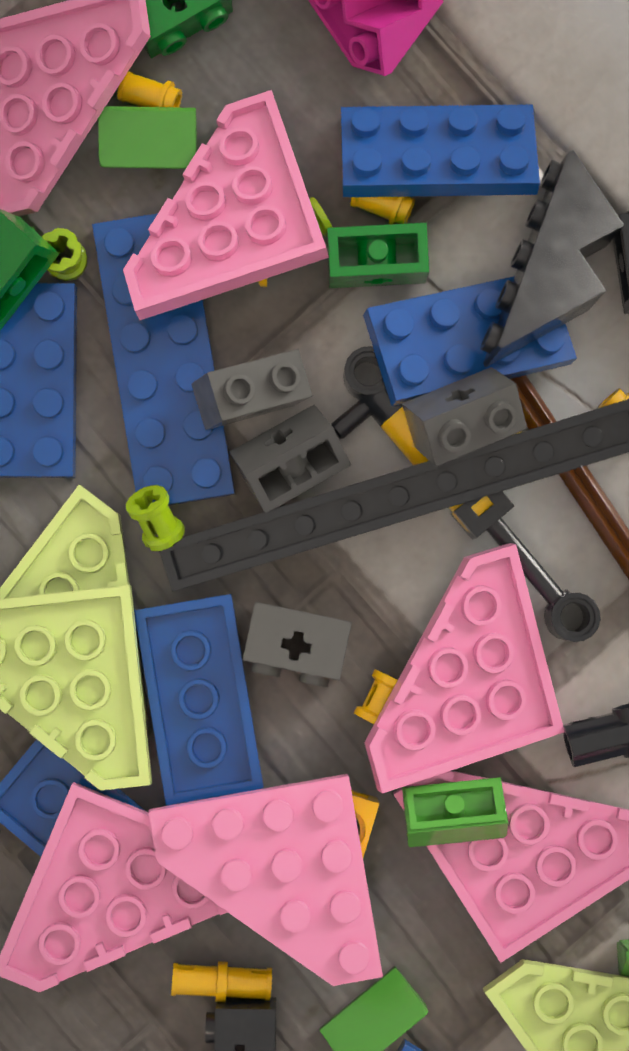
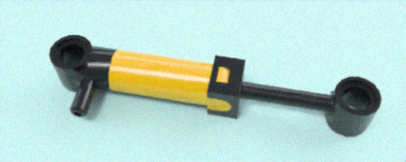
(472, 516)

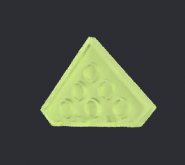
(74, 553)
(77, 680)
(563, 1007)

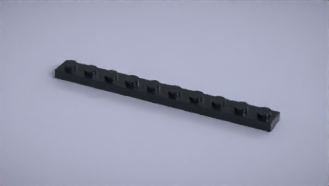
(399, 496)

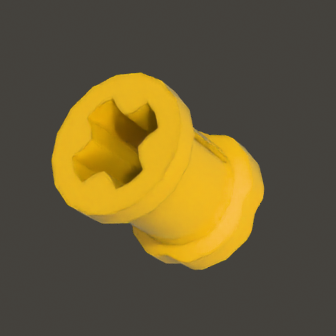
(376, 697)

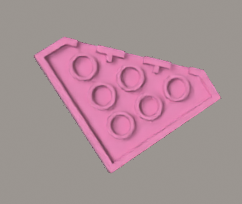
(54, 84)
(232, 217)
(472, 680)
(283, 867)
(547, 868)
(96, 895)

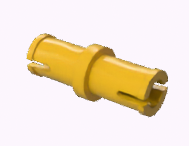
(221, 981)

